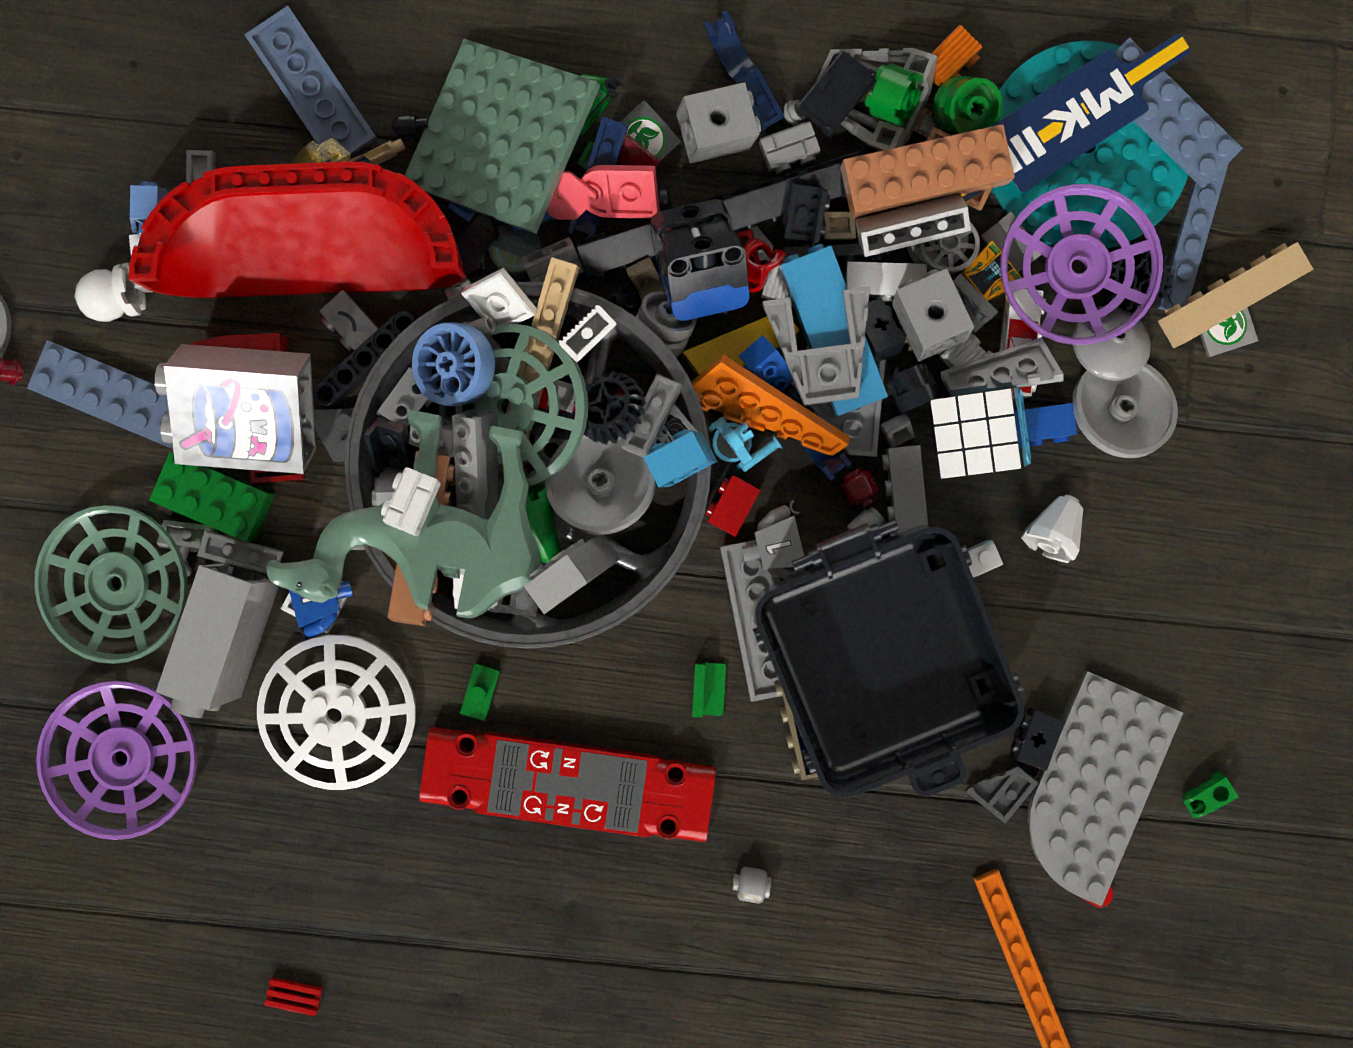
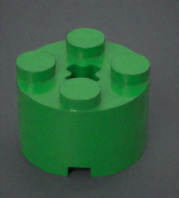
(894, 94)

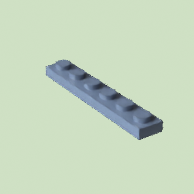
(1192, 240)

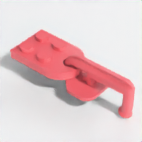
(607, 192)

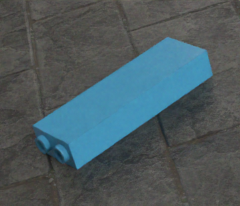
(817, 298)

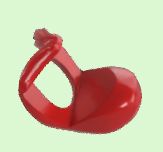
(757, 273)

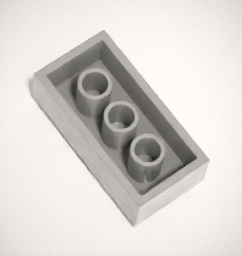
(570, 571)

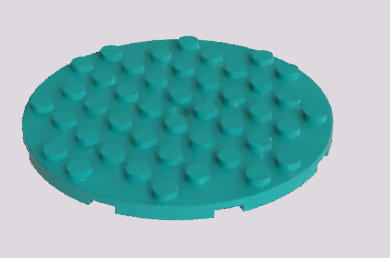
(1122, 162)

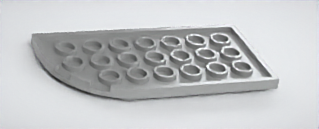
(1097, 784)

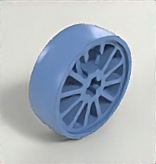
(471, 384)

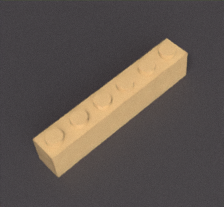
(1234, 295)

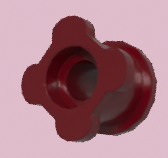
(11, 371)

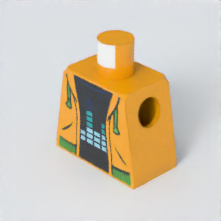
(985, 272)

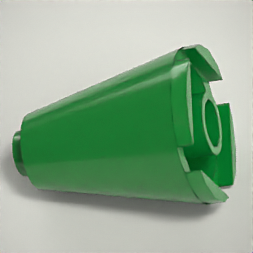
(542, 522)

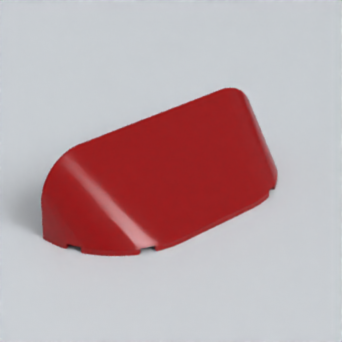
(296, 234)

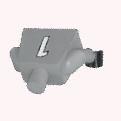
(777, 542)

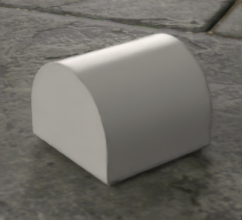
(897, 430)

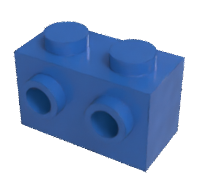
(767, 364)

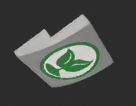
(1229, 334)

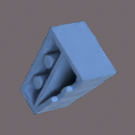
(142, 201)

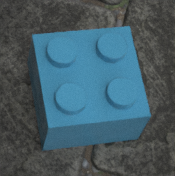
(680, 458)

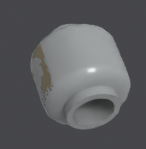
(752, 885)

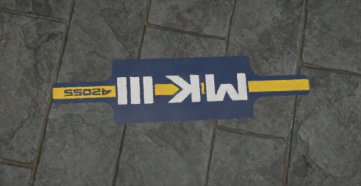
(1081, 111)

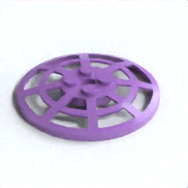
(1093, 255)
(104, 765)

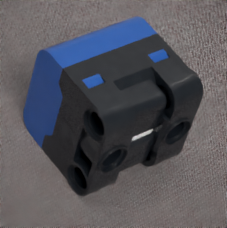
(700, 259)

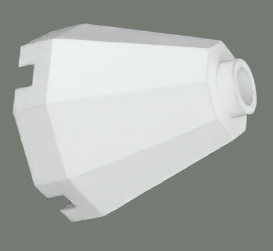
(1057, 529)

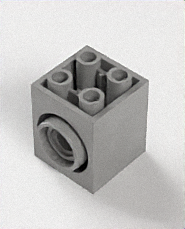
(718, 122)
(929, 298)

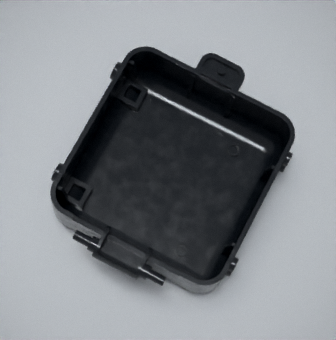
(888, 659)

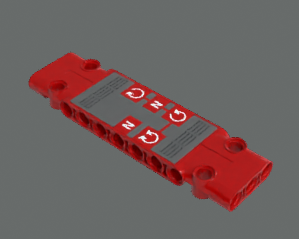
(567, 784)

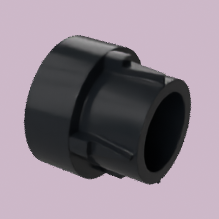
(913, 388)

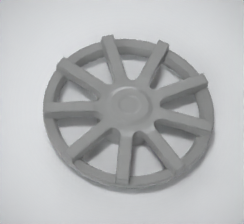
(949, 246)

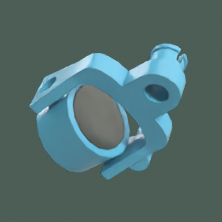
(734, 441)

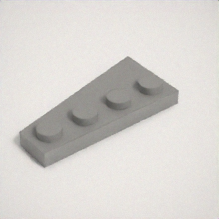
(1011, 368)

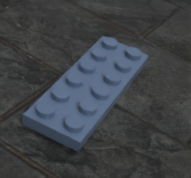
(309, 82)
(1181, 125)
(100, 391)

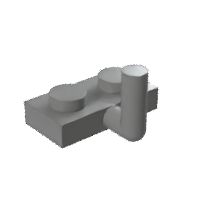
(186, 536)

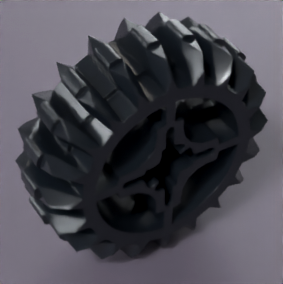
(1144, 273)
(618, 412)

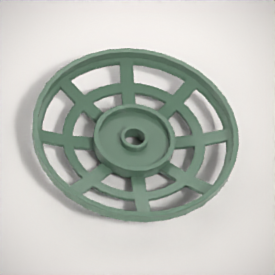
(525, 403)
(100, 588)

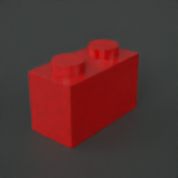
(733, 505)

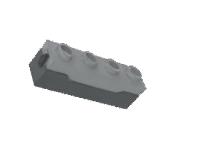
(475, 462)

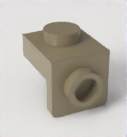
(645, 277)

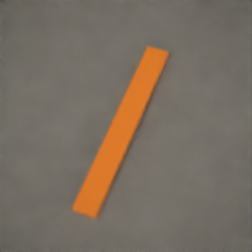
(1020, 960)

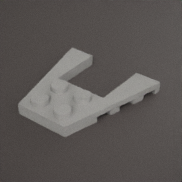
(824, 372)

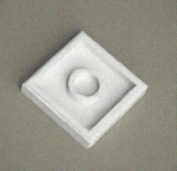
(500, 299)

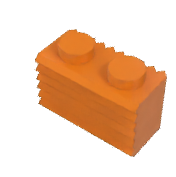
(954, 54)

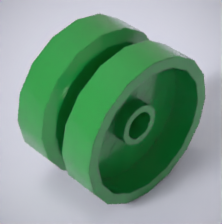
(967, 104)

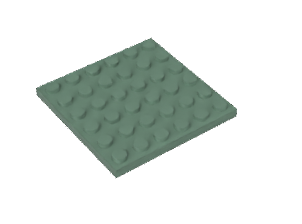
(501, 134)

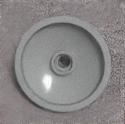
(1116, 357)

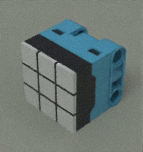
(981, 433)

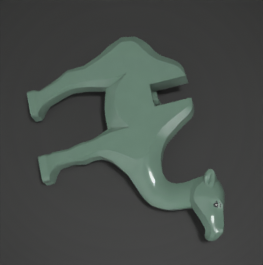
(490, 553)

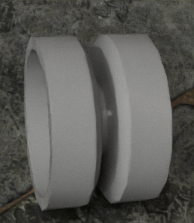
(659, 317)

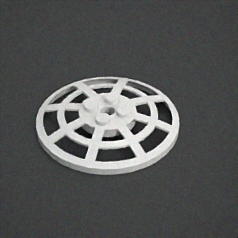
(347, 701)

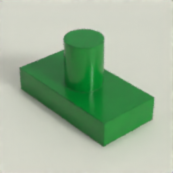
(480, 691)

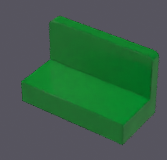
(708, 689)

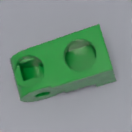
(1209, 796)

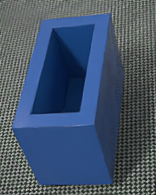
(1049, 423)

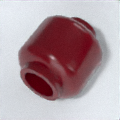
(859, 488)

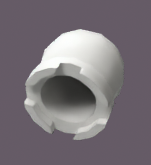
(109, 294)

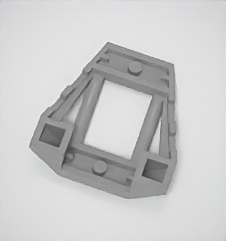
(886, 134)

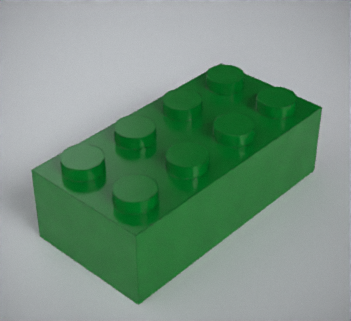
(213, 498)

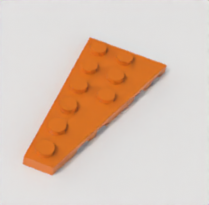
(751, 400)

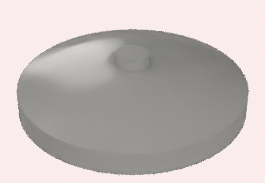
(1126, 415)
(600, 488)

